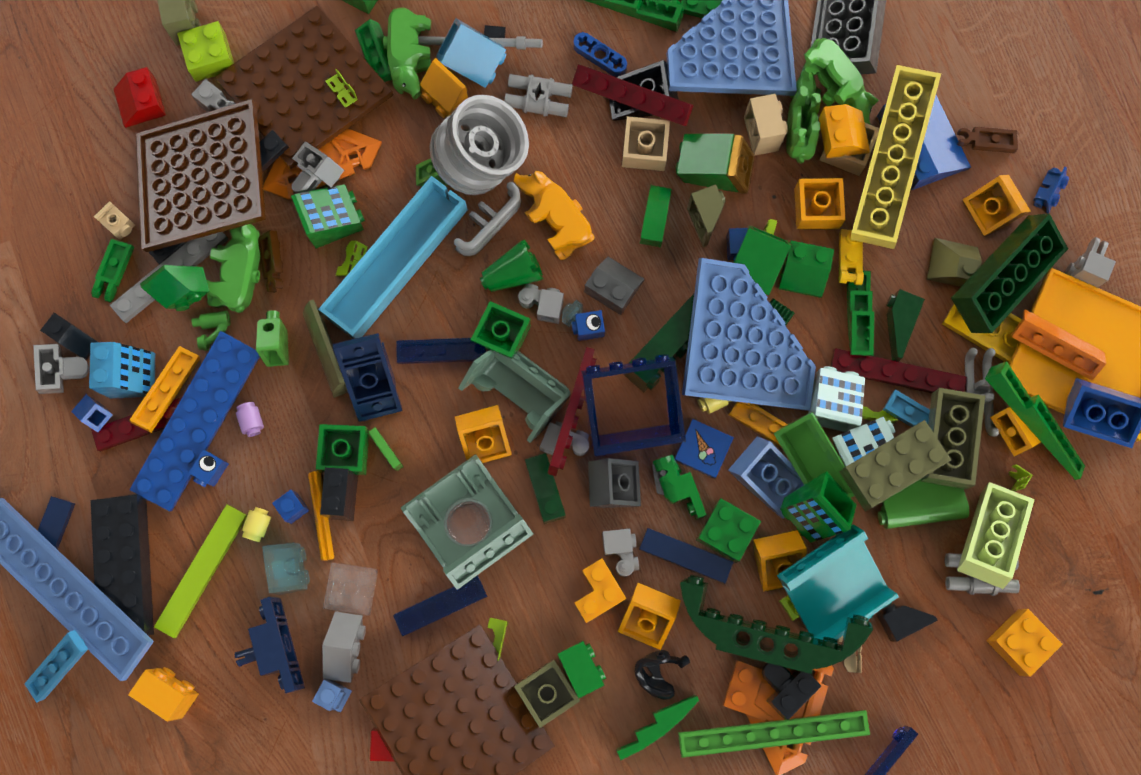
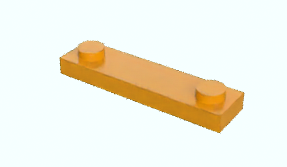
(165, 389)

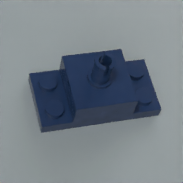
(368, 376)
(273, 647)

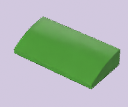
(811, 450)

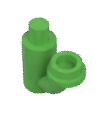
(217, 320)

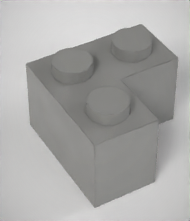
(342, 647)

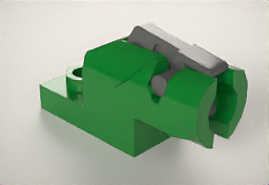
(677, 486)

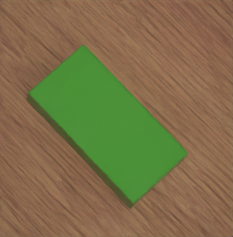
(385, 449)

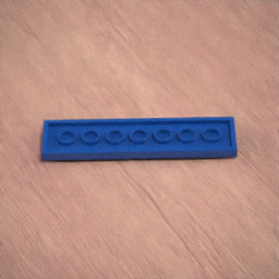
(195, 421)

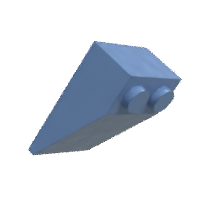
(766, 473)

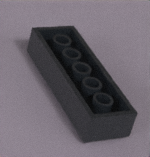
(123, 556)

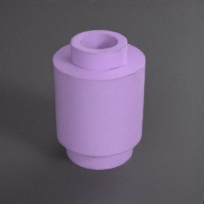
(249, 419)

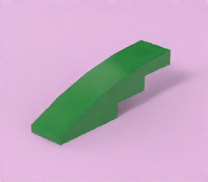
(860, 317)
(665, 720)

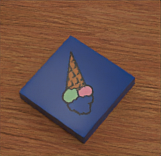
(704, 448)

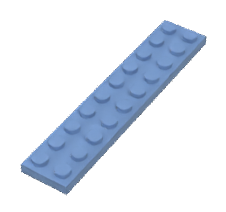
(70, 595)

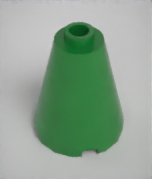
(512, 269)

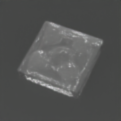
(350, 589)

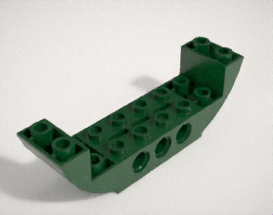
(811, 652)

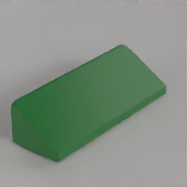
(371, 42)

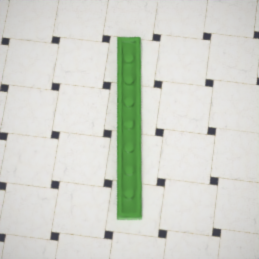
(773, 733)

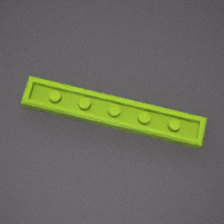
(200, 571)

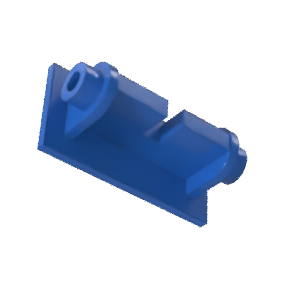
(1050, 197)

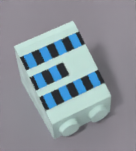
(838, 399)
(863, 439)

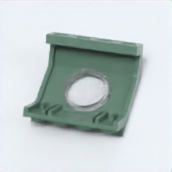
(466, 521)

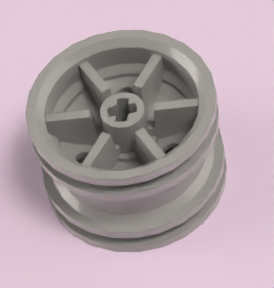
(485, 150)

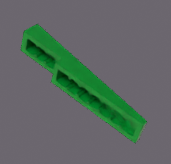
(652, 11)
(1036, 417)

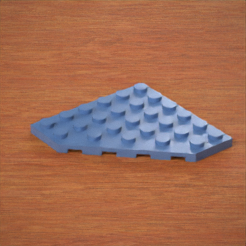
(736, 51)
(742, 344)

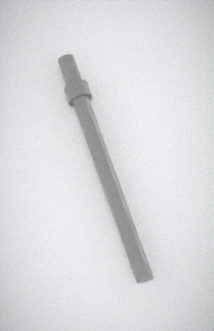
(519, 42)

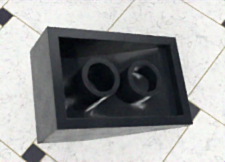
(651, 77)

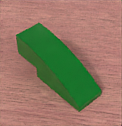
(655, 216)

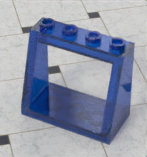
(639, 438)

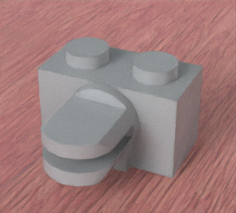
(315, 169)
(1093, 265)
(53, 368)

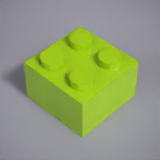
(205, 50)

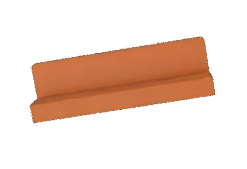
(1059, 345)

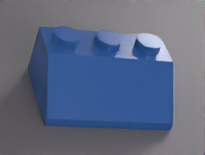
(1103, 413)

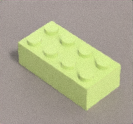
(996, 535)

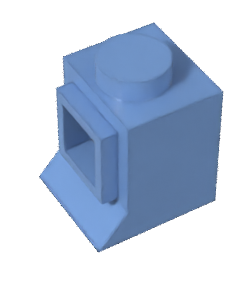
(331, 695)

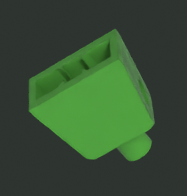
(272, 340)

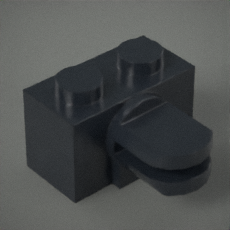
(790, 689)

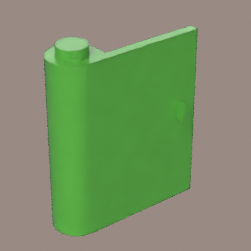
(923, 504)

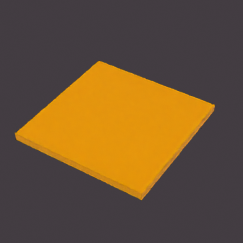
(1093, 317)

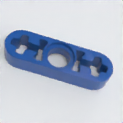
(602, 63)

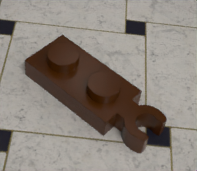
(989, 139)
(271, 260)

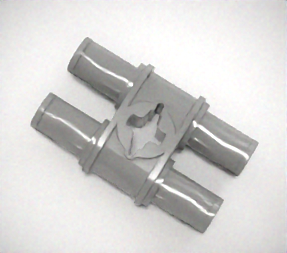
(532, 86)
(974, 585)

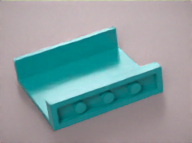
(836, 584)

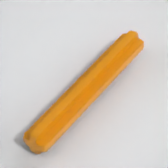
(322, 522)

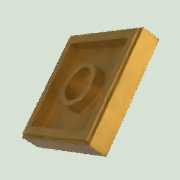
(740, 164)

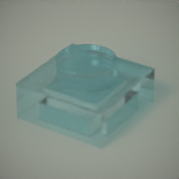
(570, 311)

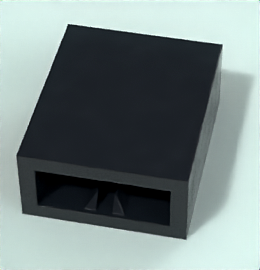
(339, 494)

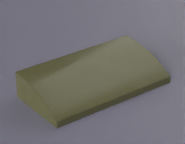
(324, 348)

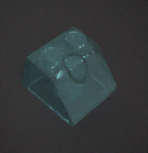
(285, 568)

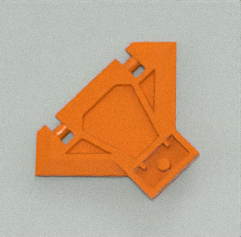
(338, 150)
(748, 695)

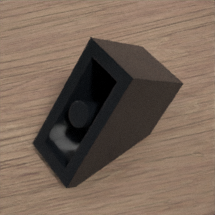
(68, 335)
(903, 621)

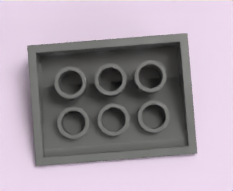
(854, 27)

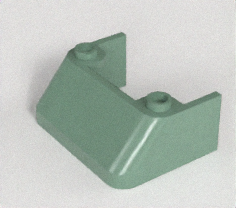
(521, 383)

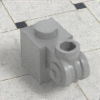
(210, 97)
(548, 302)
(579, 442)
(621, 543)

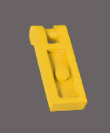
(850, 259)

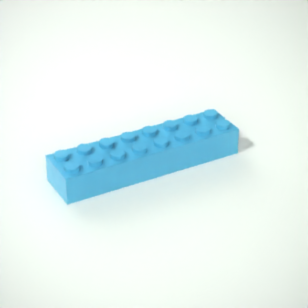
(393, 259)

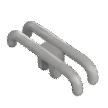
(490, 228)
(981, 387)

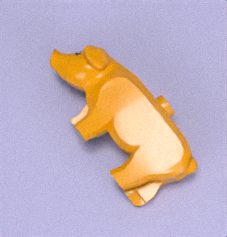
(558, 210)

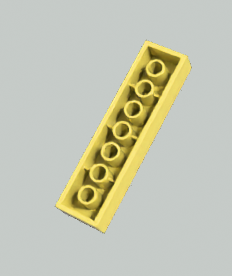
(895, 156)

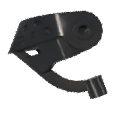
(655, 684)

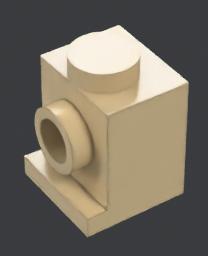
(115, 221)

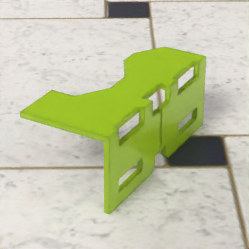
(342, 92)
(343, 270)
(870, 415)
(1019, 475)
(499, 628)

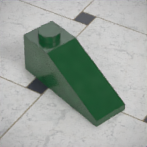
(901, 319)
(545, 489)

